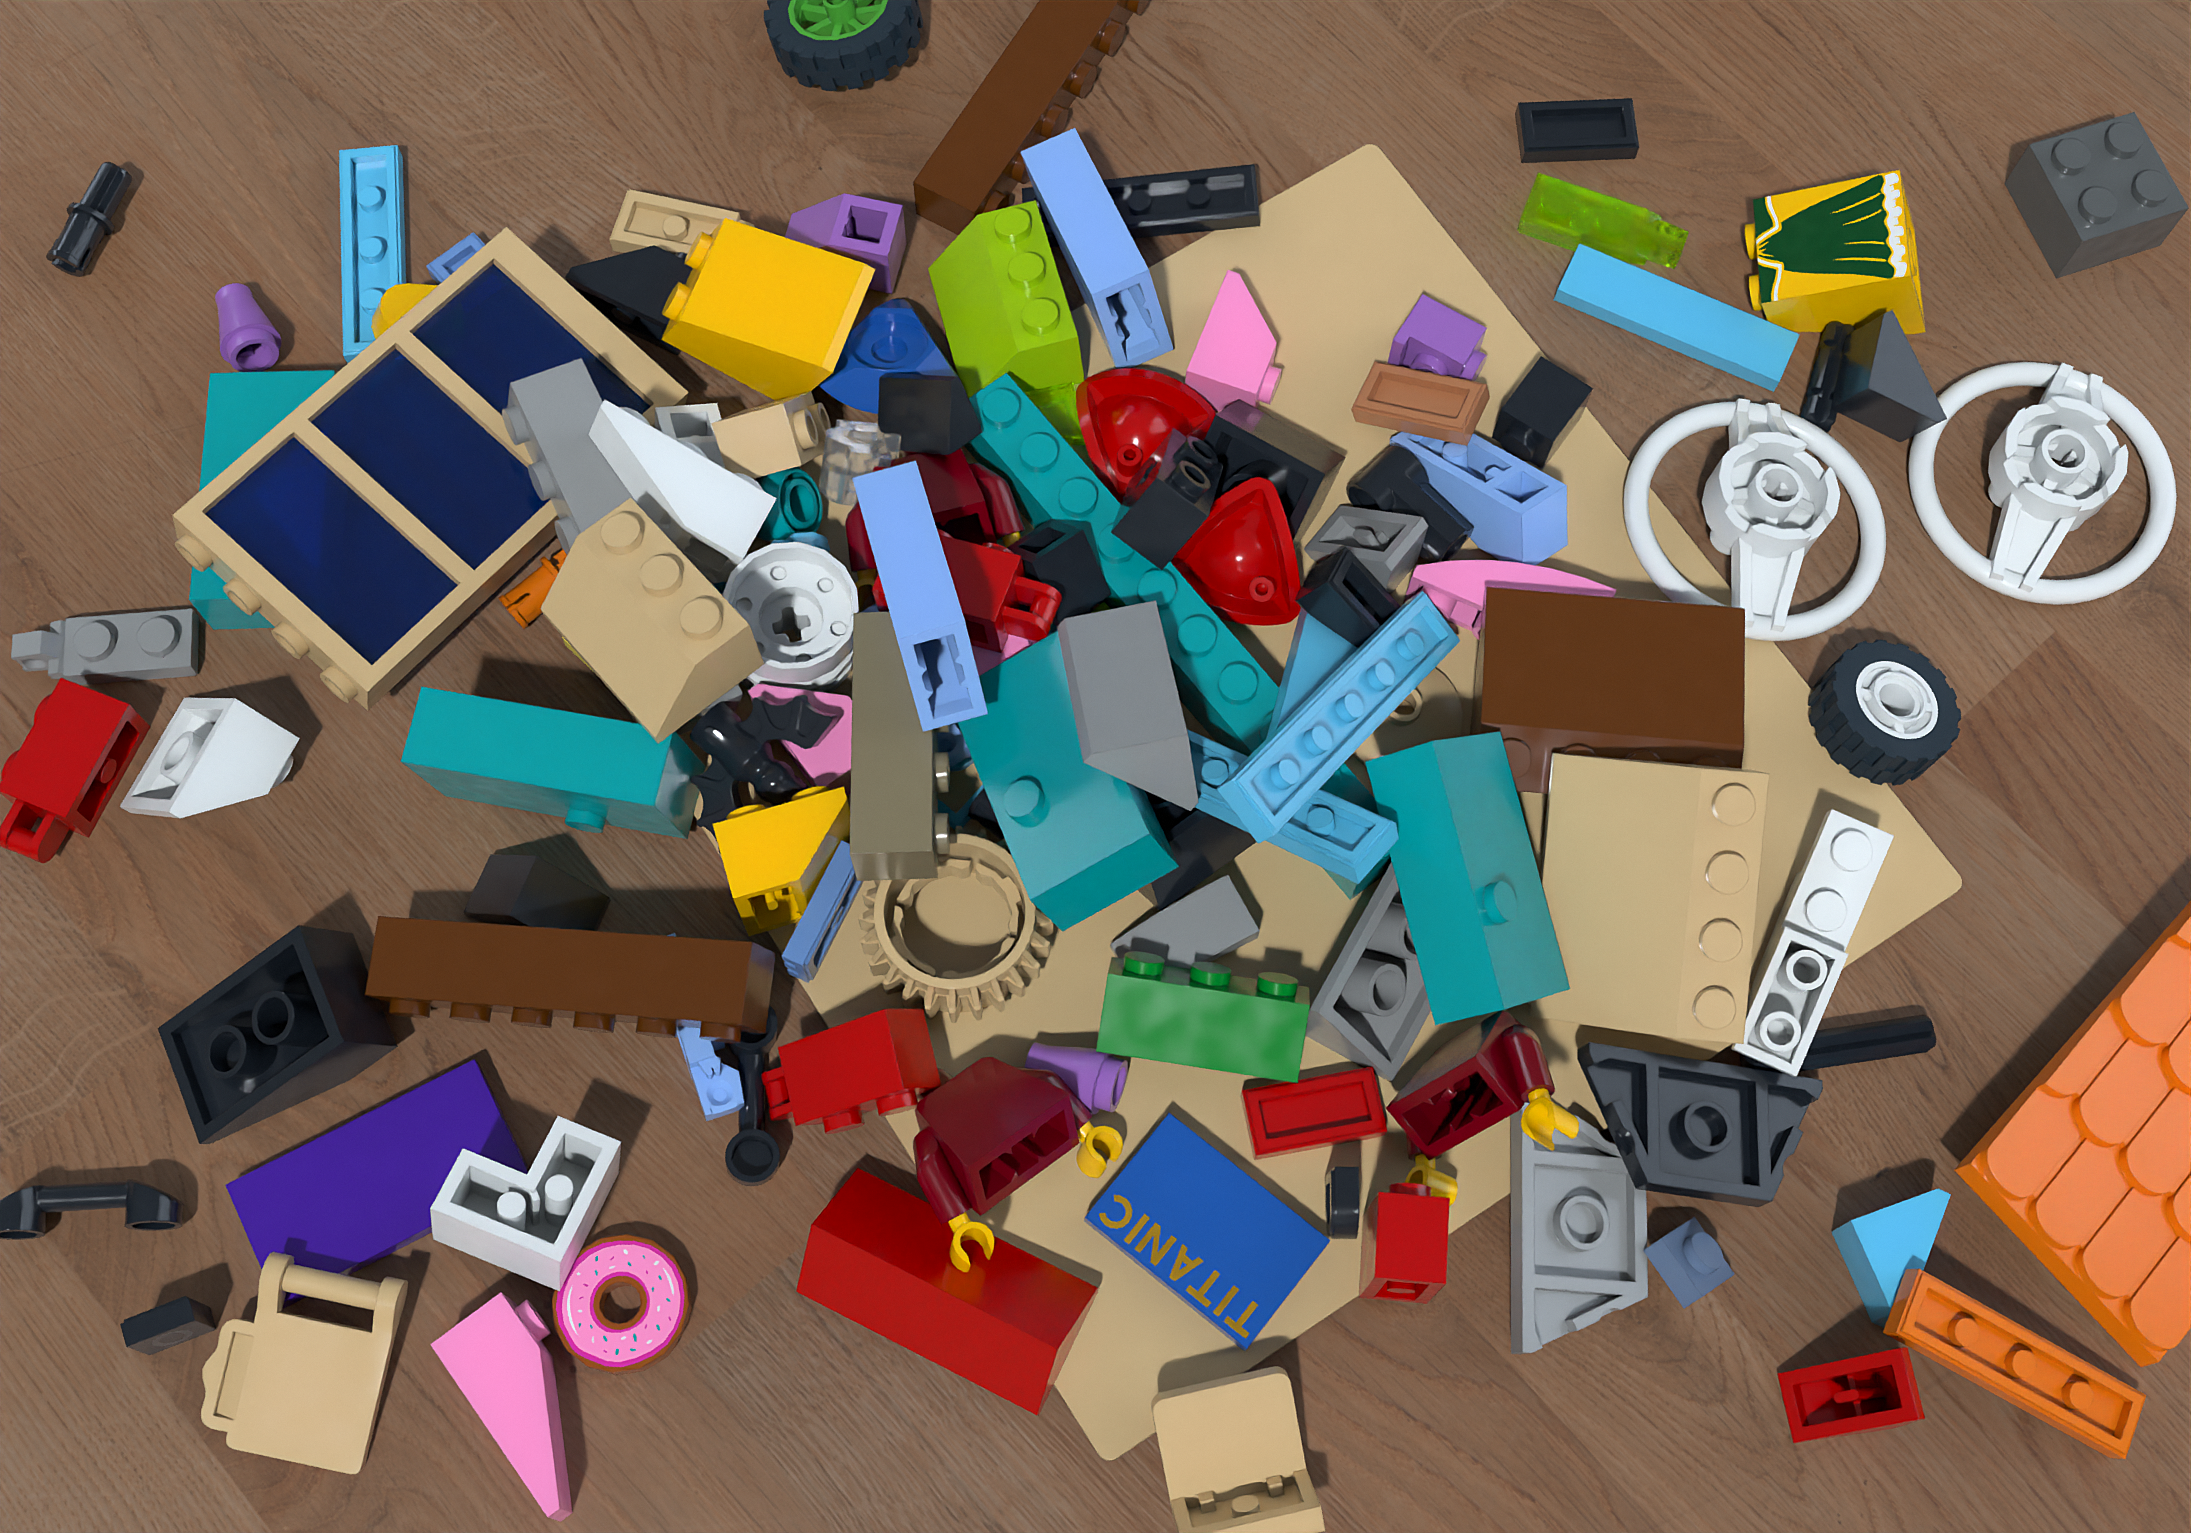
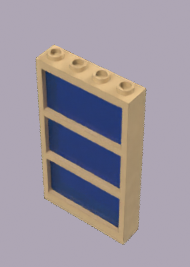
(396, 484)

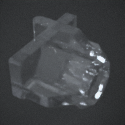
(852, 451)

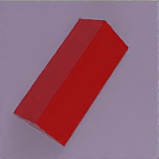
(890, 1269)

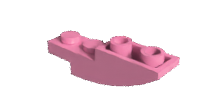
(1460, 585)

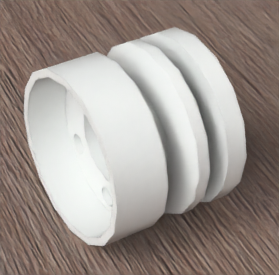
(801, 591)

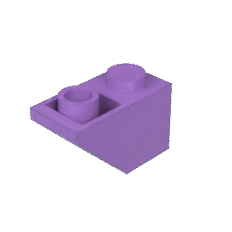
(858, 230)

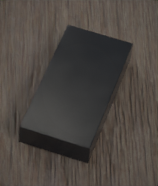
(1576, 130)

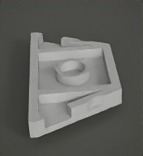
(1572, 1235)

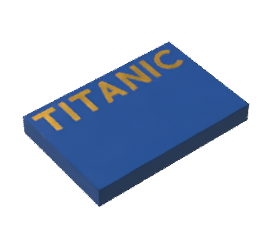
(1207, 1231)

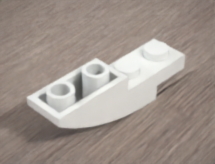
(1811, 941)

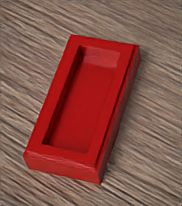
(1313, 1113)

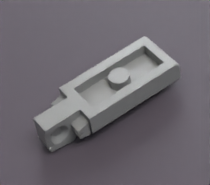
(113, 647)

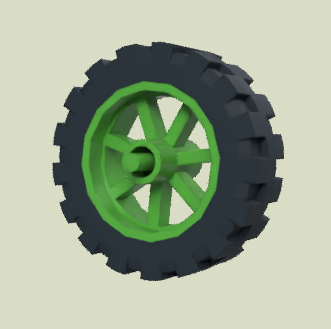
(853, 50)

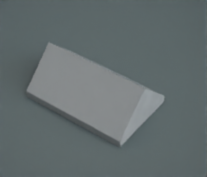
(1128, 700)
(1375, 989)

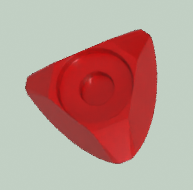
(1129, 415)
(1244, 557)

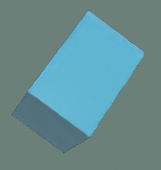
(1886, 1244)

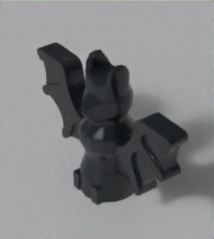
(743, 753)

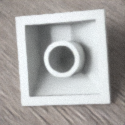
(211, 759)

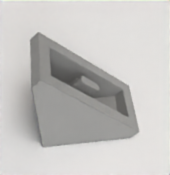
(1379, 539)

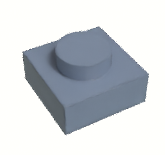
(1689, 1262)

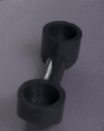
(752, 1153)
(146, 1206)

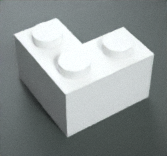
(531, 1219)

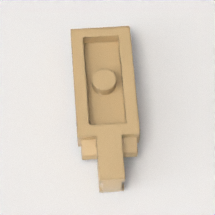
(664, 222)

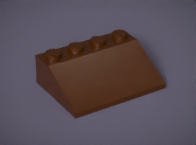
(1608, 680)

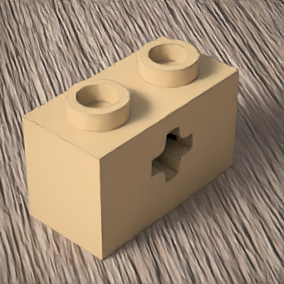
(772, 436)

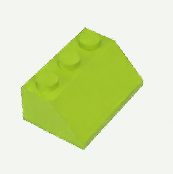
(1006, 303)

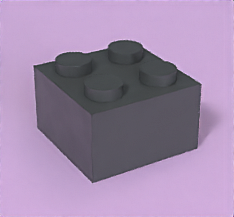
(2095, 195)

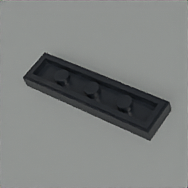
(1179, 201)

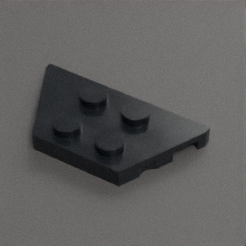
(1698, 1122)

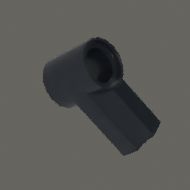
(1401, 486)

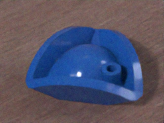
(884, 342)

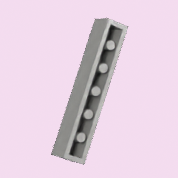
(553, 420)

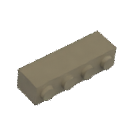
(892, 764)

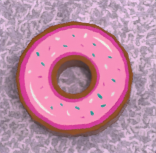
(654, 1329)

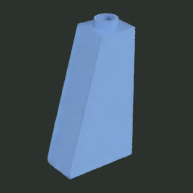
(1098, 250)
(920, 596)

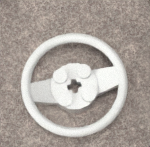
(2040, 496)
(1765, 512)

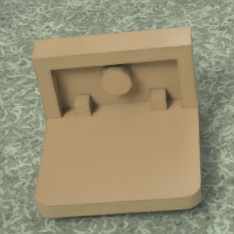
(1236, 1456)

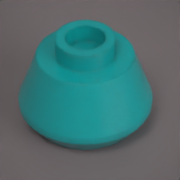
(796, 506)

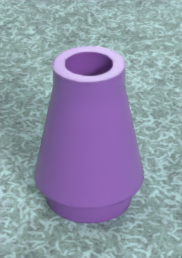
(245, 332)
(1091, 1075)

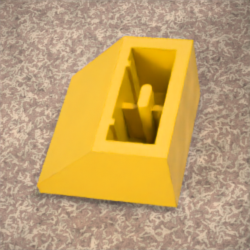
(781, 854)

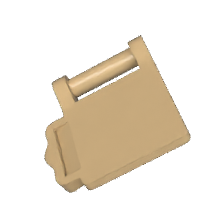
(302, 1382)

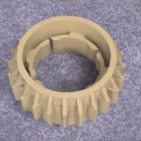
(954, 990)

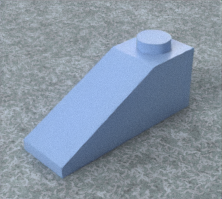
(1512, 505)

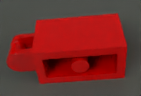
(990, 593)
(67, 768)
(854, 1070)

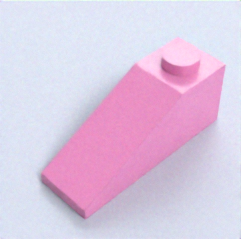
(513, 1389)

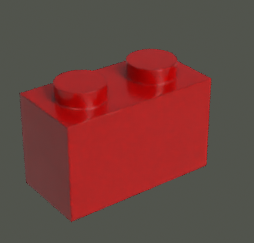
(1404, 1245)

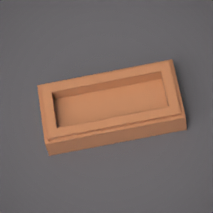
(1421, 403)

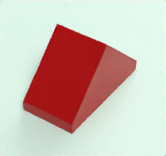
(1851, 1396)

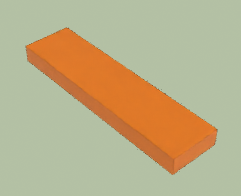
(2014, 1363)

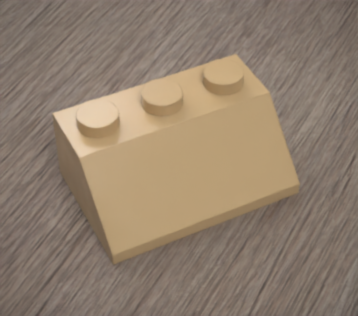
(649, 621)

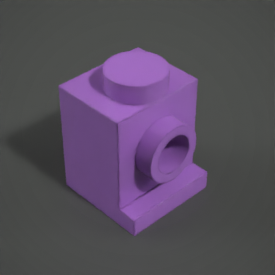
(1439, 342)

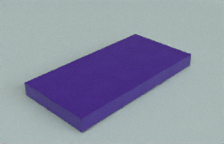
(372, 1179)

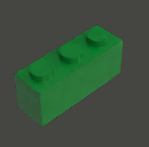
(1204, 1017)

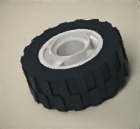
(1884, 712)

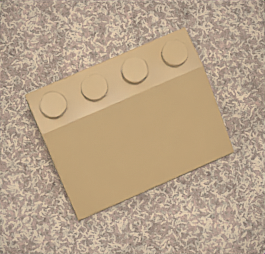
(1653, 894)

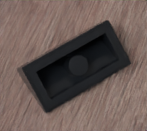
(927, 412)

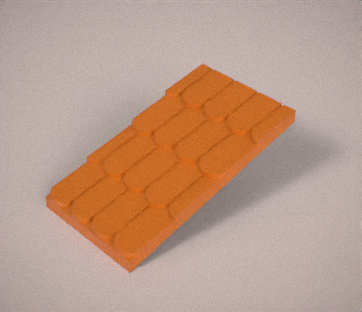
(2100, 1156)

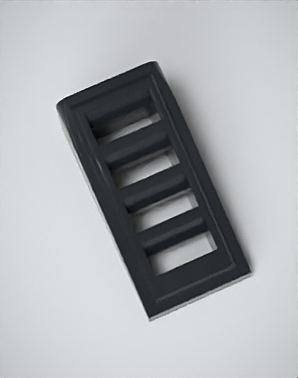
(1346, 597)

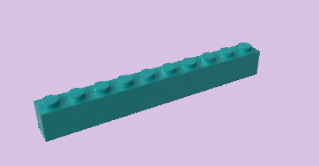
(1209, 664)

